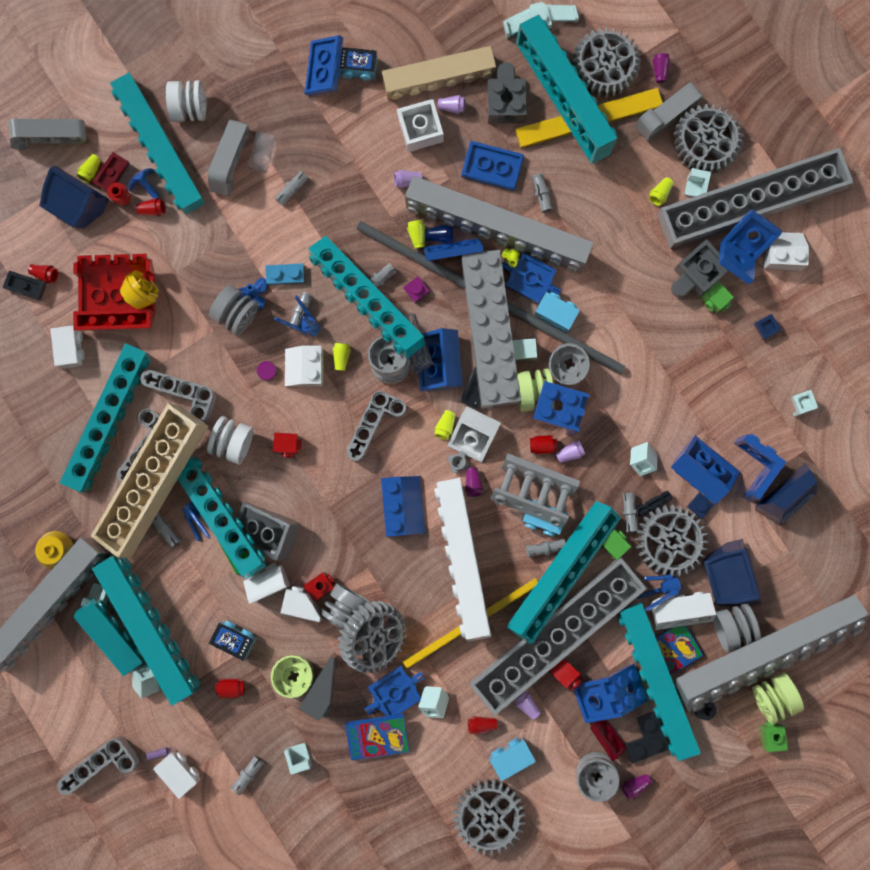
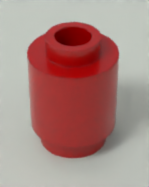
(118, 194)
(543, 445)
(230, 688)

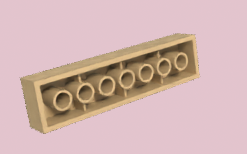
(149, 481)

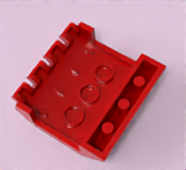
(100, 296)

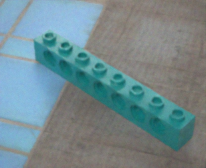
(326, 249)
(79, 459)
(255, 560)

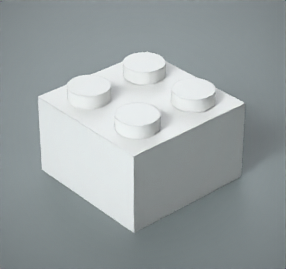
(420, 125)

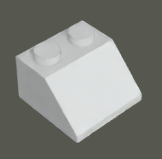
(787, 253)
(304, 366)
(474, 434)
(266, 583)
(300, 604)

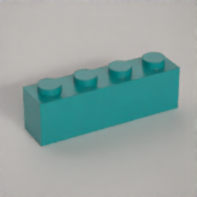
(109, 636)

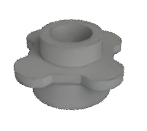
(458, 457)

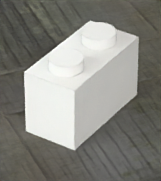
(67, 347)
(177, 773)

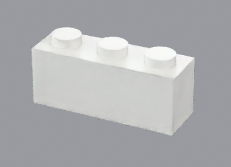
(683, 611)

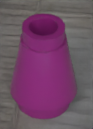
(661, 67)
(473, 483)
(634, 787)

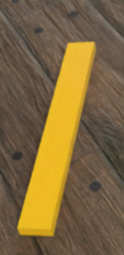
(613, 110)
(456, 632)

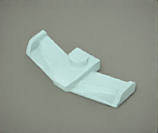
(549, 13)

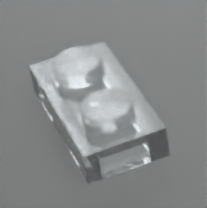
(261, 152)

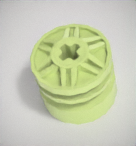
(531, 388)
(283, 670)
(776, 699)

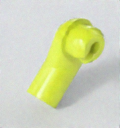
(511, 256)

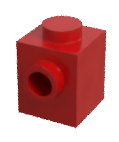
(286, 444)
(319, 586)
(566, 675)

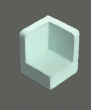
(697, 182)
(525, 350)
(804, 402)
(643, 459)
(98, 592)
(144, 681)
(434, 702)
(298, 758)

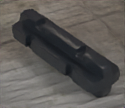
(654, 503)

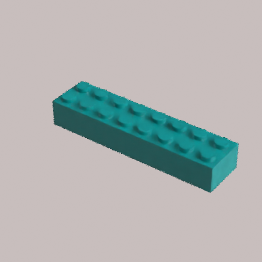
(566, 89)
(147, 629)

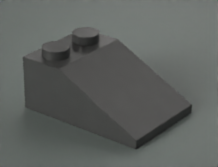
(271, 531)
(320, 696)

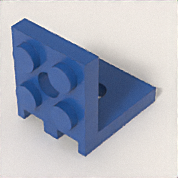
(740, 251)
(572, 410)
(766, 456)
(611, 694)

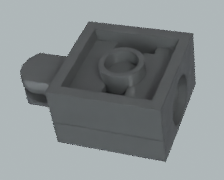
(506, 97)
(698, 271)

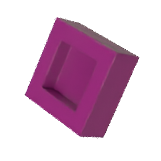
(416, 289)

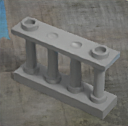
(543, 476)

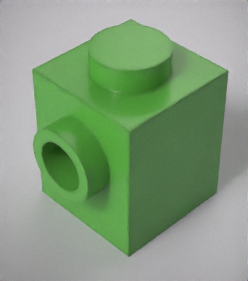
(717, 298)
(615, 544)
(773, 737)

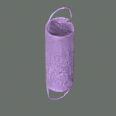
(158, 753)

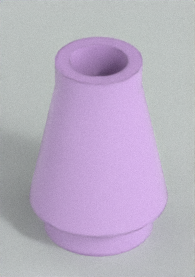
(452, 104)
(403, 178)
(571, 452)
(527, 705)

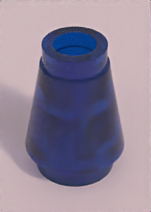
(440, 233)

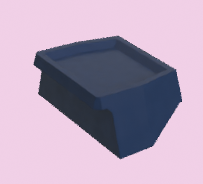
(71, 199)
(789, 496)
(732, 575)

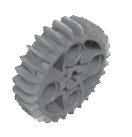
(610, 56)
(711, 131)
(654, 559)
(372, 637)
(490, 826)

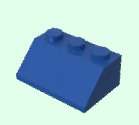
(445, 355)
(705, 470)
(403, 506)

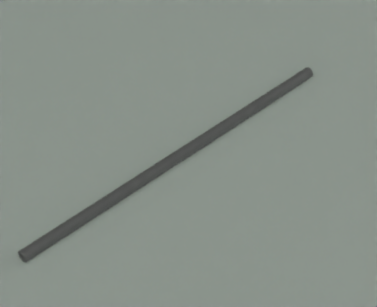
(512, 309)

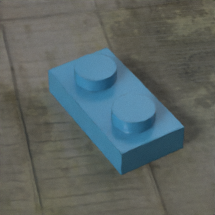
(285, 274)

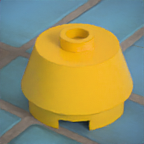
(138, 291)
(52, 548)

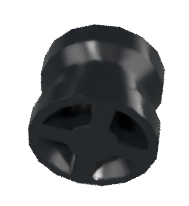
(702, 712)

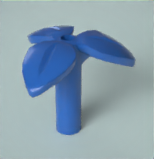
(140, 178)
(254, 291)

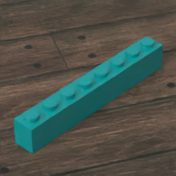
(157, 143)
(563, 572)
(660, 683)

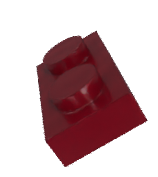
(111, 171)
(608, 739)

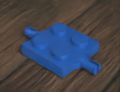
(531, 278)
(394, 692)

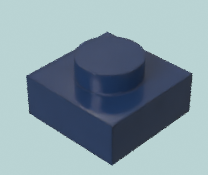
(767, 326)
(700, 505)

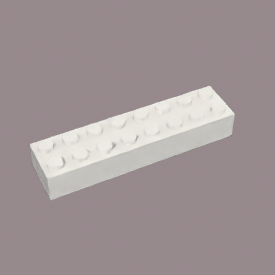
(463, 558)

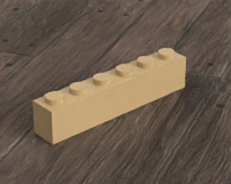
(439, 72)

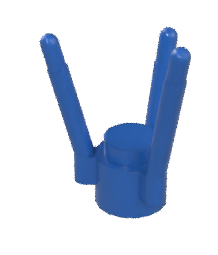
(309, 324)
(192, 514)
(670, 585)

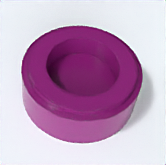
(266, 370)

